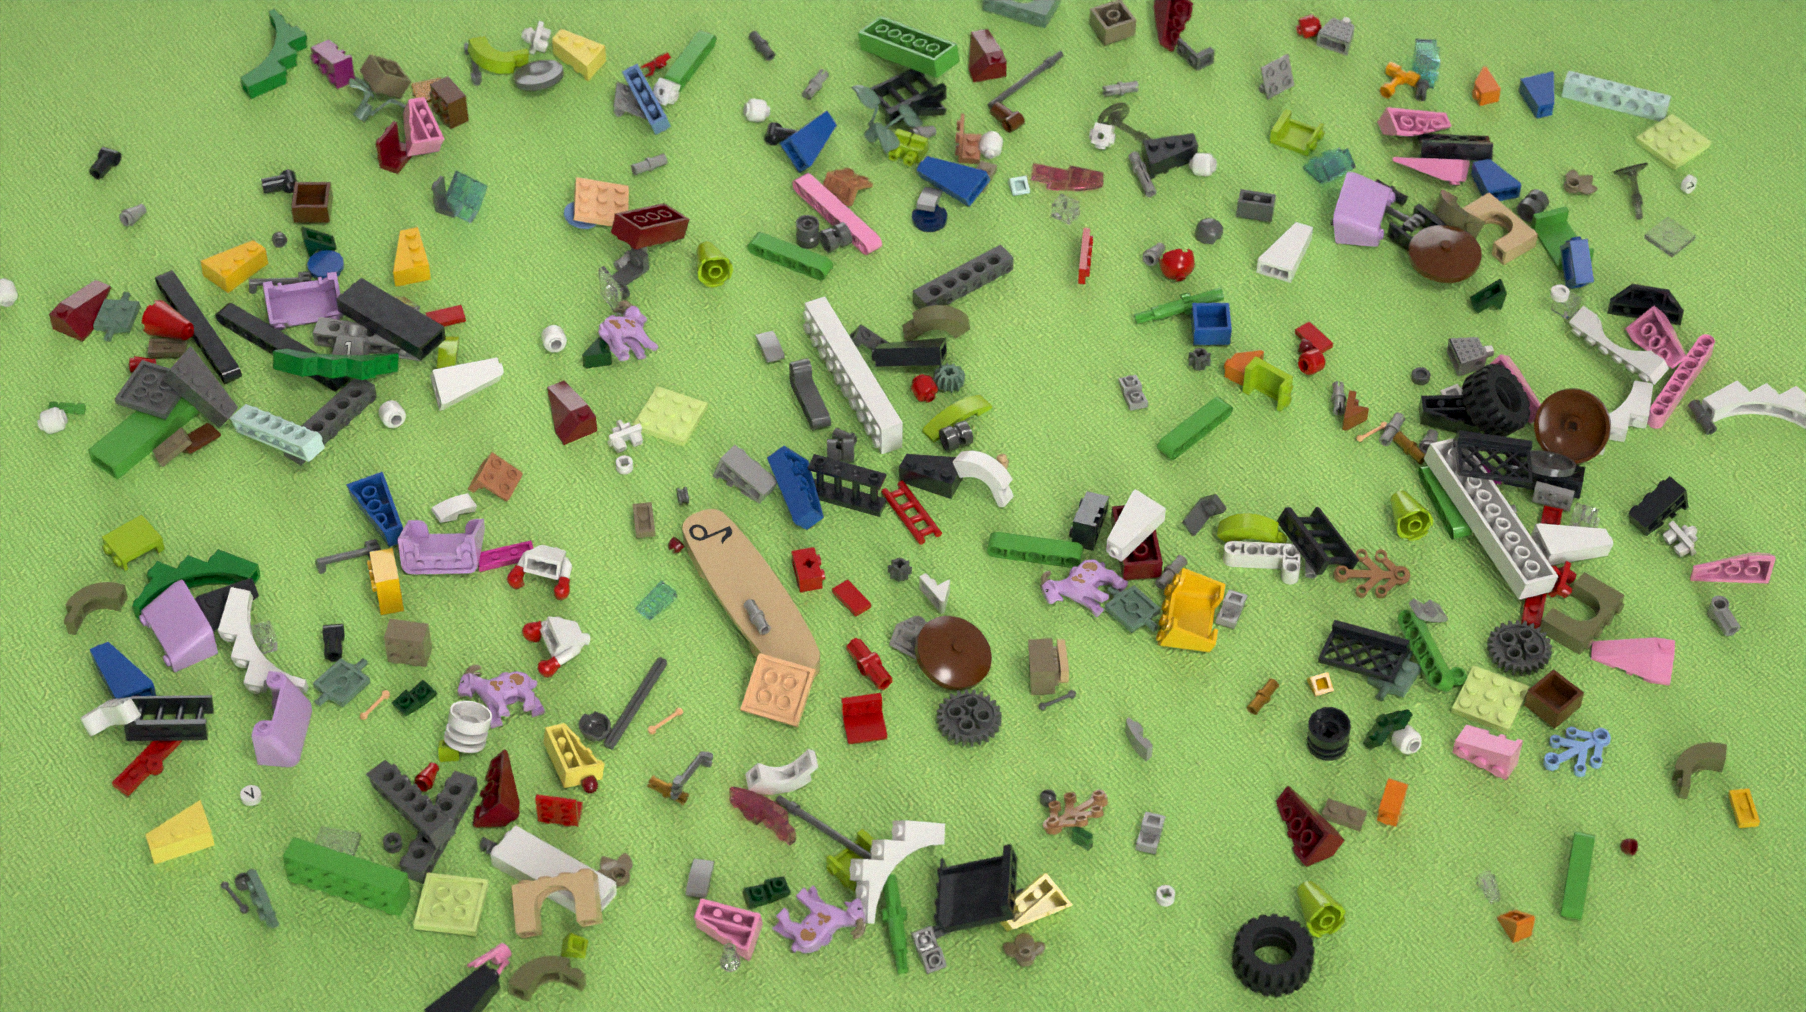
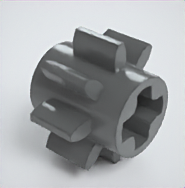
(1199, 359)
(899, 569)

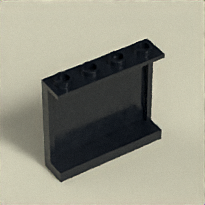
(977, 892)

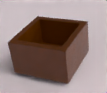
(449, 102)
(312, 202)
(1554, 698)

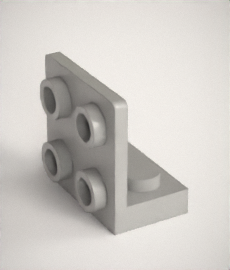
(1553, 496)
(906, 634)

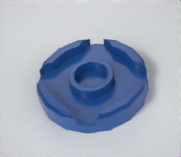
(325, 262)

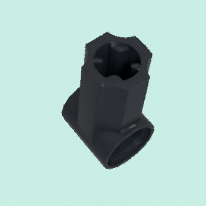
(776, 133)
(106, 159)
(284, 182)
(333, 636)

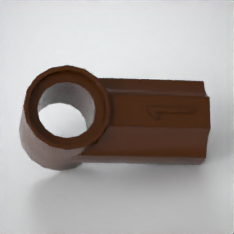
(1009, 119)

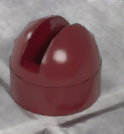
(1304, 346)
(676, 544)
(589, 784)
(1629, 846)

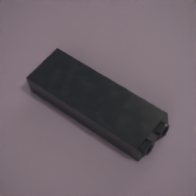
(391, 319)

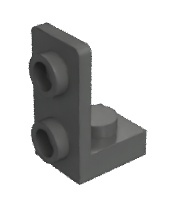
(1196, 60)
(440, 201)
(634, 269)
(866, 337)
(1200, 513)

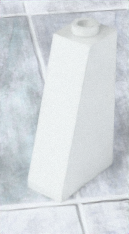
(1286, 253)
(463, 380)
(1134, 525)
(1571, 543)

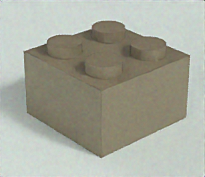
(1112, 22)
(385, 76)
(408, 642)
(1043, 666)

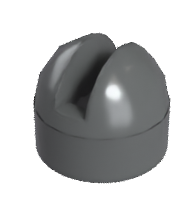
(279, 239)
(1047, 796)
(486, 843)
(241, 881)

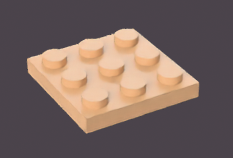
(599, 201)
(778, 690)

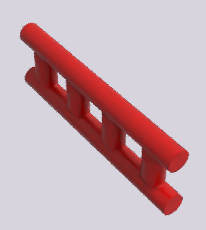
(909, 522)

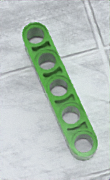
(691, 58)
(790, 256)
(1194, 428)
(1446, 509)
(1034, 549)
(1426, 651)
(1577, 875)

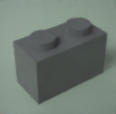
(1256, 205)

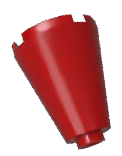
(166, 322)

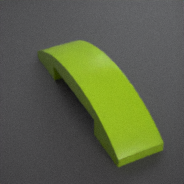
(448, 352)
(956, 413)

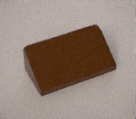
(201, 437)

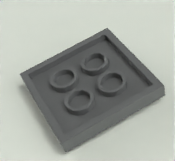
(148, 392)

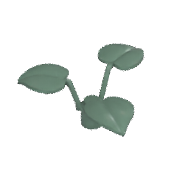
(365, 109)
(876, 130)

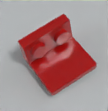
(863, 718)
(558, 810)

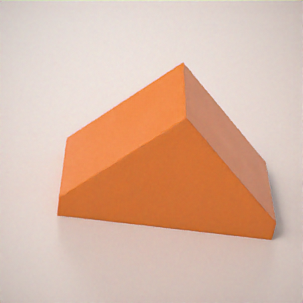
(1517, 924)

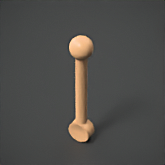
(1360, 438)
(385, 695)
(652, 729)

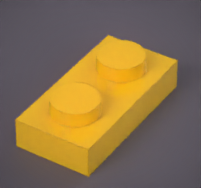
(1743, 808)

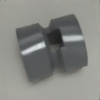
(1533, 203)
(807, 231)
(837, 236)
(954, 436)
(841, 450)

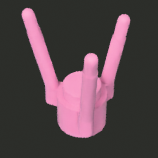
(497, 955)

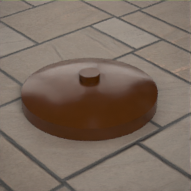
(1445, 254)
(1573, 424)
(953, 653)

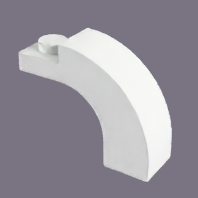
(988, 470)
(782, 779)

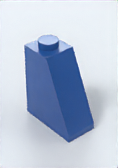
(1539, 93)
(1494, 180)

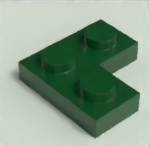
(1384, 725)

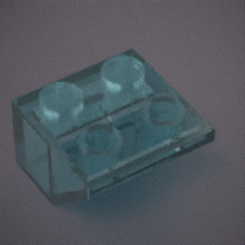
(1426, 61)
(1330, 165)
(465, 196)

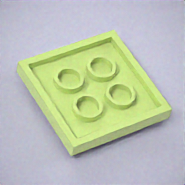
(1673, 141)
(671, 415)
(1490, 699)
(451, 904)

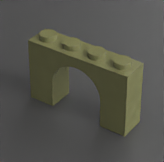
(1580, 634)

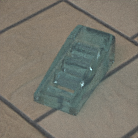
(656, 592)

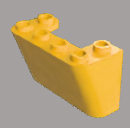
(1190, 612)

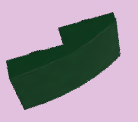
(411, 701)
(767, 893)

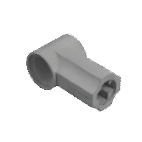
(1719, 612)

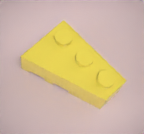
(180, 835)
(1037, 901)

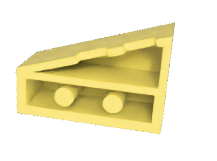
(579, 52)
(570, 756)

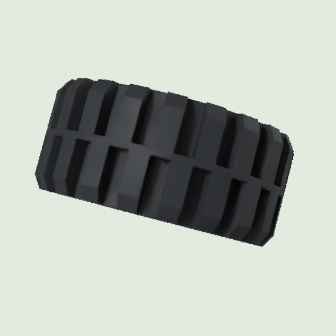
(1495, 400)
(1269, 977)

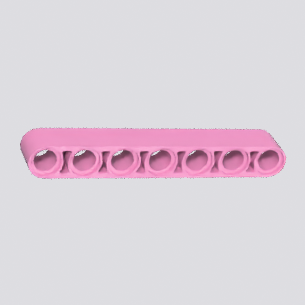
(835, 212)
(1680, 381)

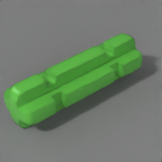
(69, 408)

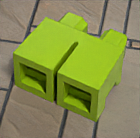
(911, 148)

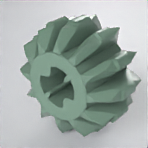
(949, 377)

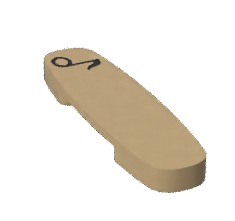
(739, 574)

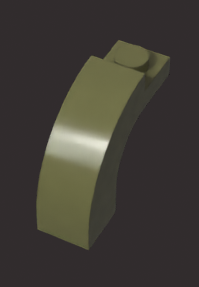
(1453, 215)
(936, 318)
(91, 598)
(1697, 758)
(542, 971)

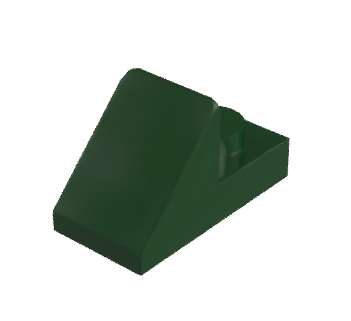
(315, 239)
(1492, 294)
(597, 355)

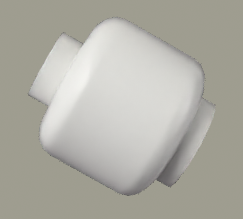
(756, 110)
(991, 144)
(1203, 164)
(8, 293)
(553, 338)
(392, 414)
(52, 420)
(1406, 740)

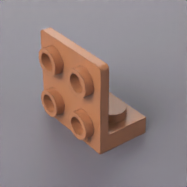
(968, 144)
(845, 184)
(497, 477)

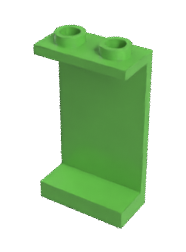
(1553, 232)

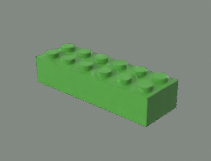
(909, 46)
(347, 876)

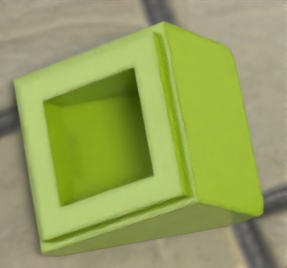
(446, 753)
(574, 946)

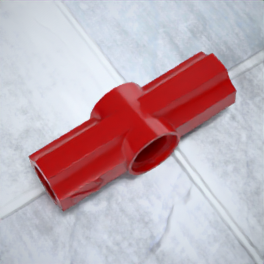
(869, 663)

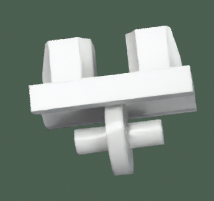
(535, 37)
(623, 433)
(1685, 544)

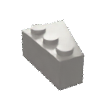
(745, 474)

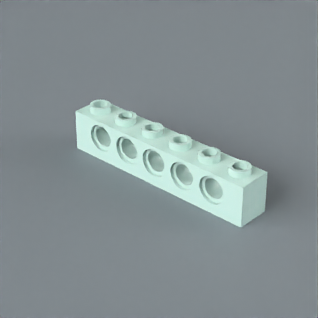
(1616, 96)
(277, 432)

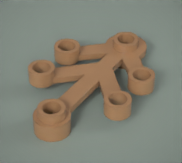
(1374, 573)
(1054, 824)

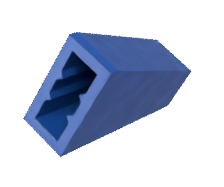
(808, 141)
(954, 179)
(120, 674)

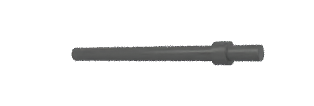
(1047, 63)
(795, 809)

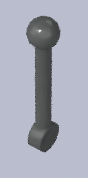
(1071, 694)
(243, 908)

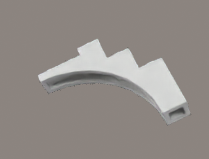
(1764, 400)
(1632, 412)
(237, 626)
(886, 854)

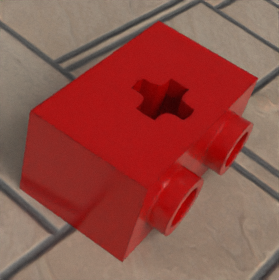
(807, 569)

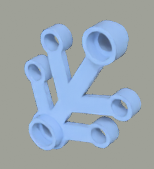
(1576, 748)

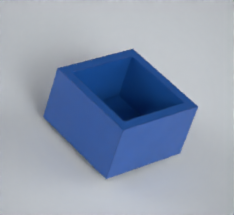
(1211, 324)

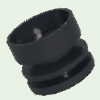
(1328, 733)

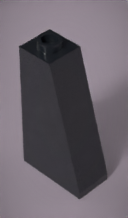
(910, 353)
(470, 994)

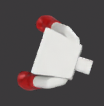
(544, 562)
(562, 639)

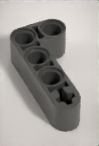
(808, 395)

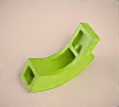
(495, 60)
(1250, 526)

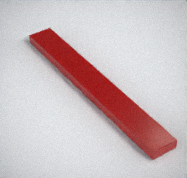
(1535, 605)

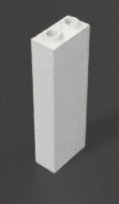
(529, 858)

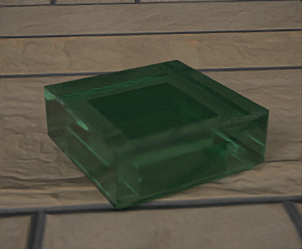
(1082, 837)

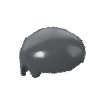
(1208, 230)
(594, 726)

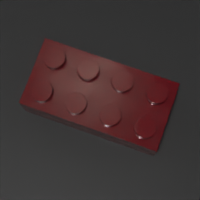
(649, 226)
(1145, 559)

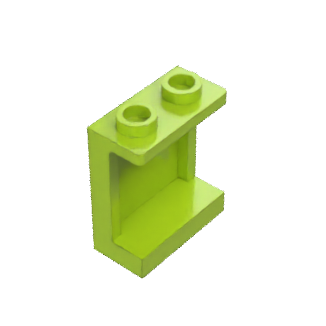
(1295, 134)
(1269, 381)
(131, 541)
(841, 862)

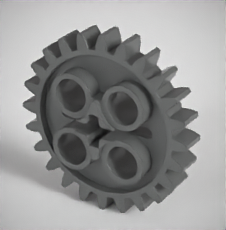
(1520, 653)
(969, 718)

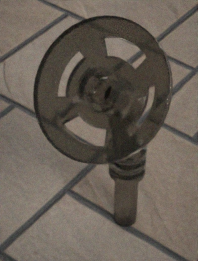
(1115, 119)
(1632, 174)

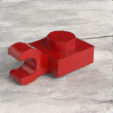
(659, 62)

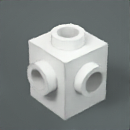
(666, 91)
(1109, 136)

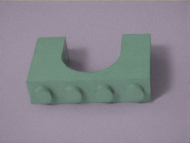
(1035, 12)

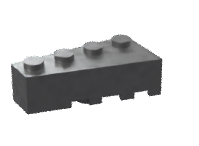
(200, 388)

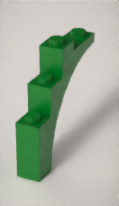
(283, 56)
(335, 366)
(219, 570)

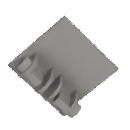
(1276, 77)
(626, 102)

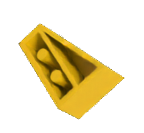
(410, 260)
(234, 265)
(385, 581)

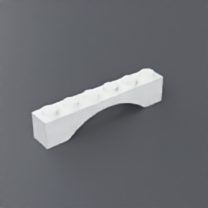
(1645, 363)

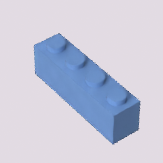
(646, 99)

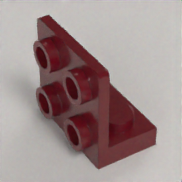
(390, 151)

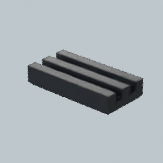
(928, 107)

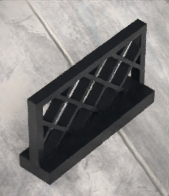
(1455, 147)
(1493, 445)
(1571, 482)
(1369, 640)

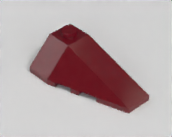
(1171, 20)
(79, 311)
(499, 797)
(1311, 834)

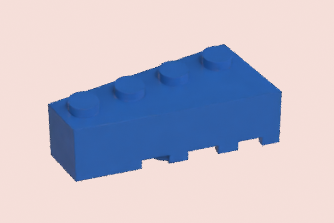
(796, 486)
(377, 504)

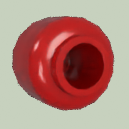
(1308, 26)
(1311, 362)
(924, 388)

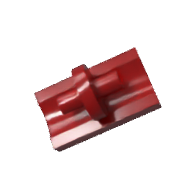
(1565, 576)

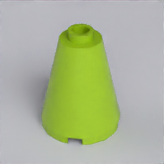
(712, 265)
(1410, 516)
(1320, 910)

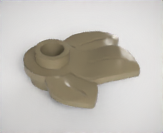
(1579, 183)
(615, 869)
(1024, 949)

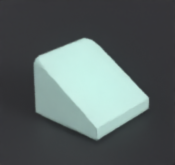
(1019, 185)

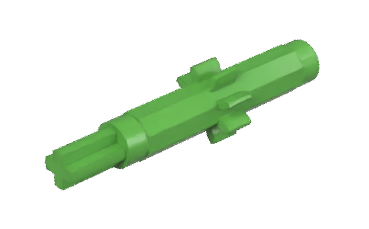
(1180, 305)
(895, 916)

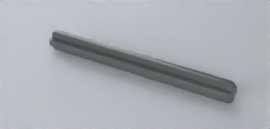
(635, 703)

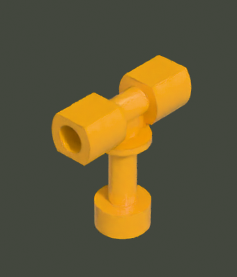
(1399, 78)

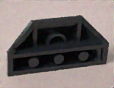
(1638, 299)

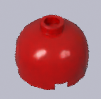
(1177, 264)

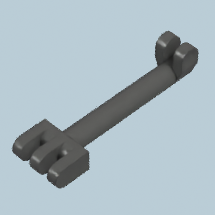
(475, 75)
(1410, 223)
(302, 277)
(371, 545)
(703, 758)

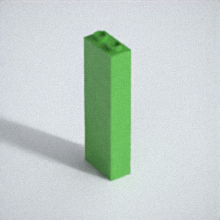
(138, 438)

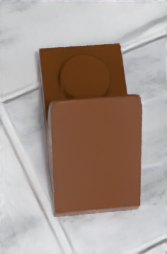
(1354, 414)

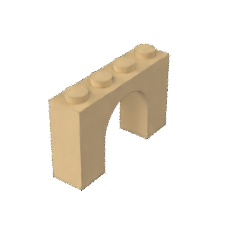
(1520, 236)
(530, 895)

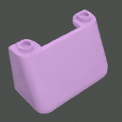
(1361, 211)
(302, 301)
(440, 552)
(179, 627)
(283, 738)

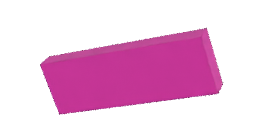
(503, 556)

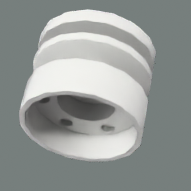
(467, 726)

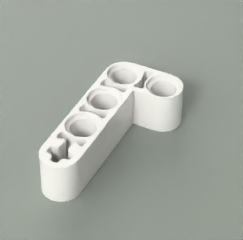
(1264, 555)
(112, 712)

